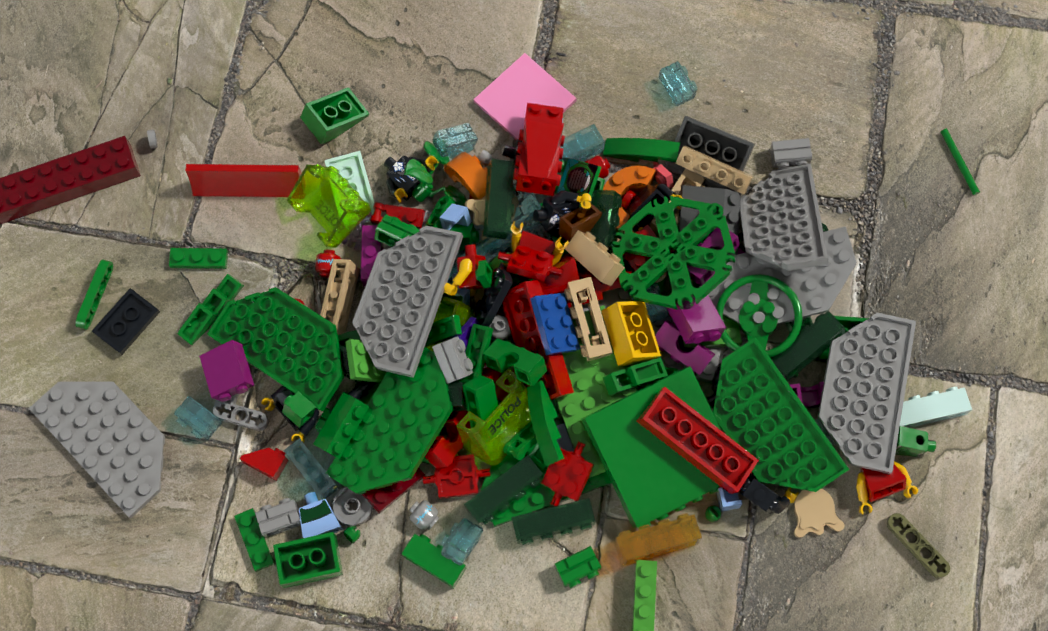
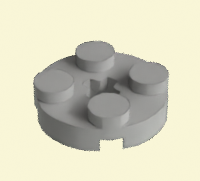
(352, 517)

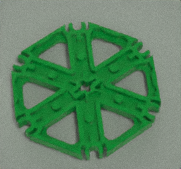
(676, 264)

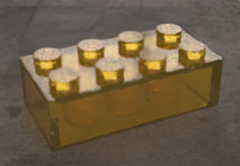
(657, 540)

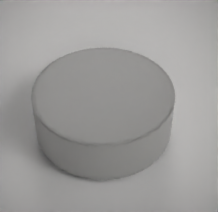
(152, 139)

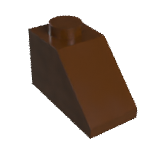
(578, 219)

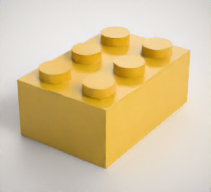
(630, 333)

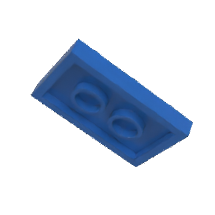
(555, 323)

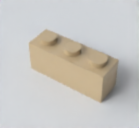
(595, 257)

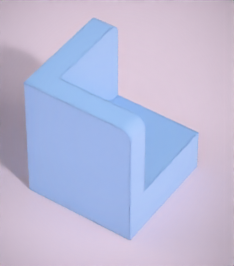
(455, 215)
(728, 501)

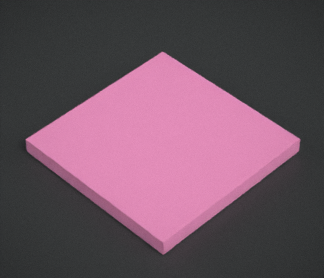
(521, 84)

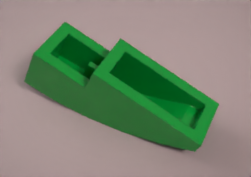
(635, 376)

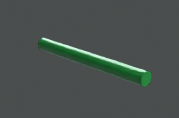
(960, 162)

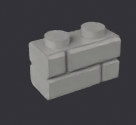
(790, 153)
(453, 359)
(278, 518)

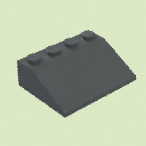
(713, 143)
(726, 198)

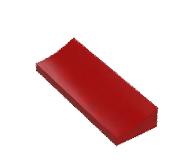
(242, 180)
(527, 335)
(698, 441)

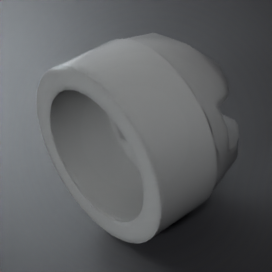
(484, 156)

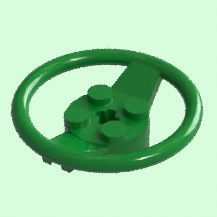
(762, 330)

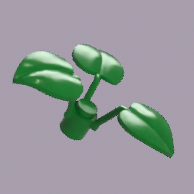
(424, 188)

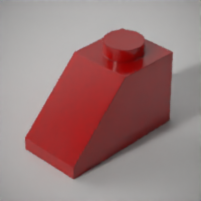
(266, 461)

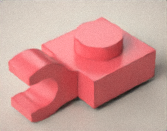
(662, 175)

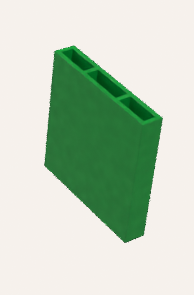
(641, 467)

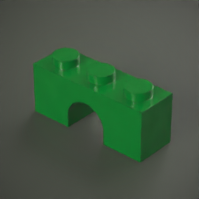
(527, 365)

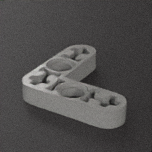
(230, 404)

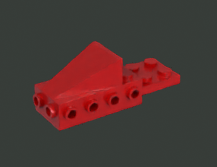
(540, 150)
(555, 284)

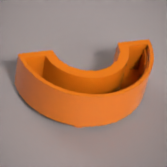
(469, 173)
(629, 178)

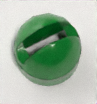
(710, 516)
(351, 534)

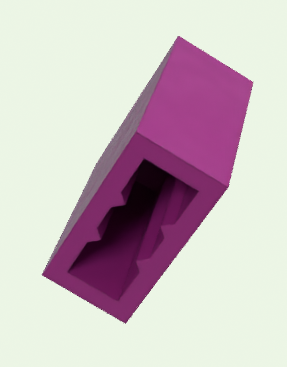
(698, 322)
(226, 371)

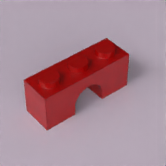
(444, 450)

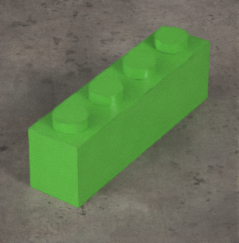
(644, 595)

